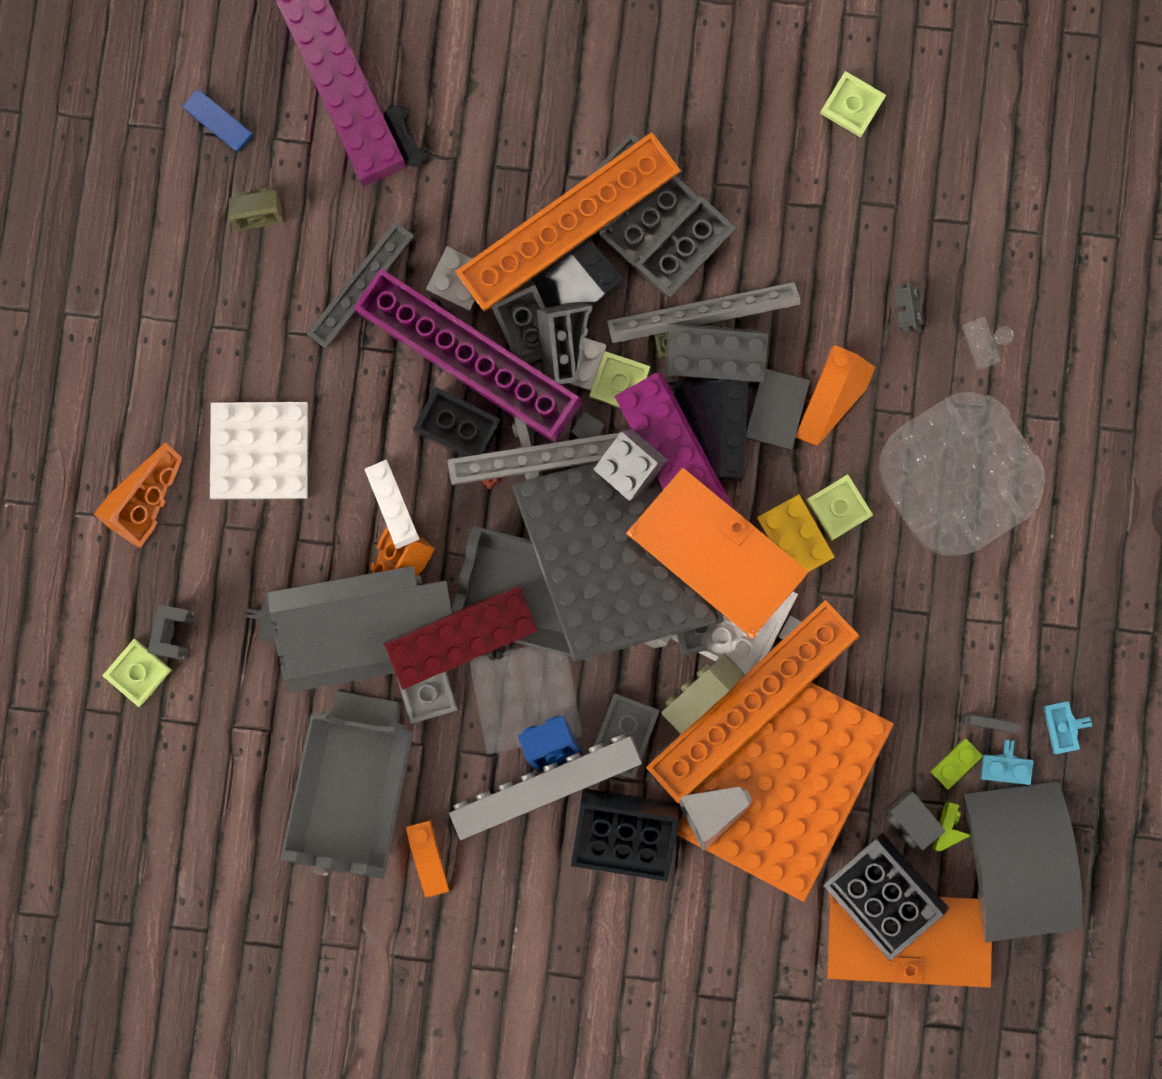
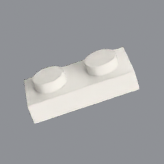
(590, 363)

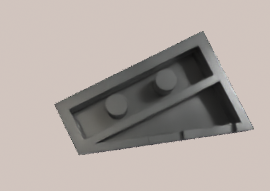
(562, 339)

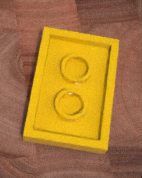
(796, 533)

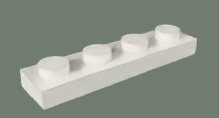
(391, 504)

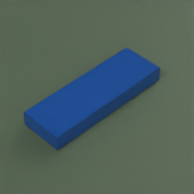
(217, 120)

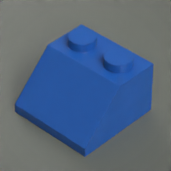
(549, 743)

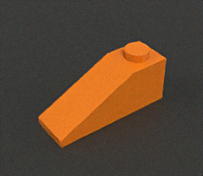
(427, 858)

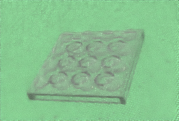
(522, 693)

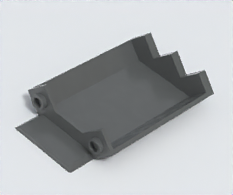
(500, 563)
(339, 626)
(349, 787)

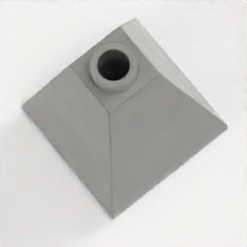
(714, 812)

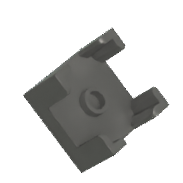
(164, 629)

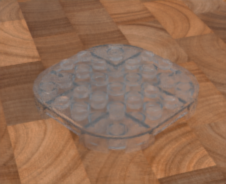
(961, 474)

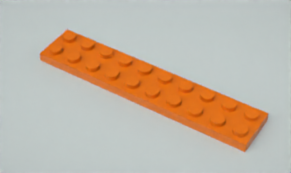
(567, 221)
(753, 701)

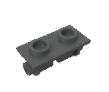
(909, 298)

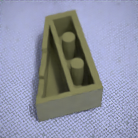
(702, 693)

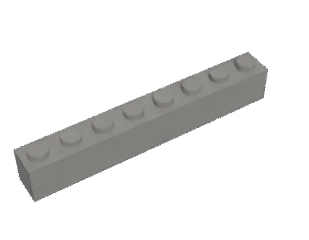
(546, 787)

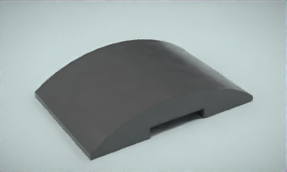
(665, 232)
(1024, 861)

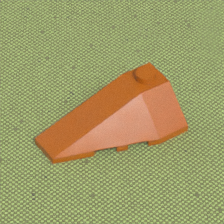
(837, 389)
(136, 502)
(391, 558)

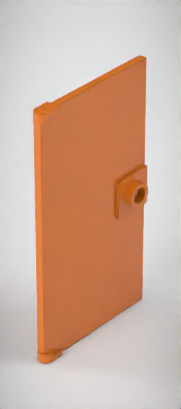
(717, 553)
(944, 954)

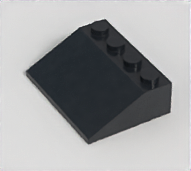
(578, 277)
(718, 419)
(625, 834)
(886, 896)

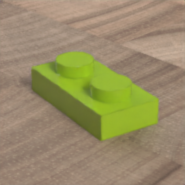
(956, 763)

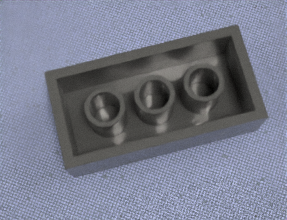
(716, 352)

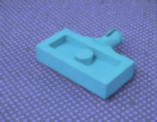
(1063, 727)
(1006, 766)

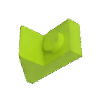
(949, 816)

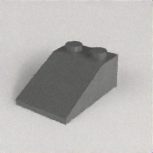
(520, 322)

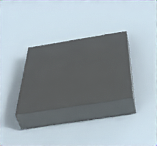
(991, 723)

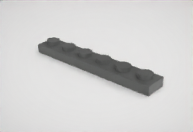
(341, 308)

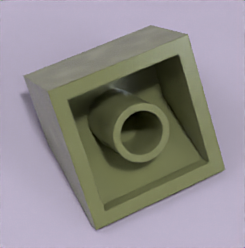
(255, 209)

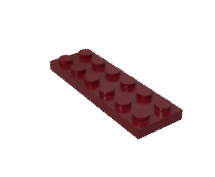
(460, 637)

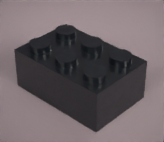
(456, 425)

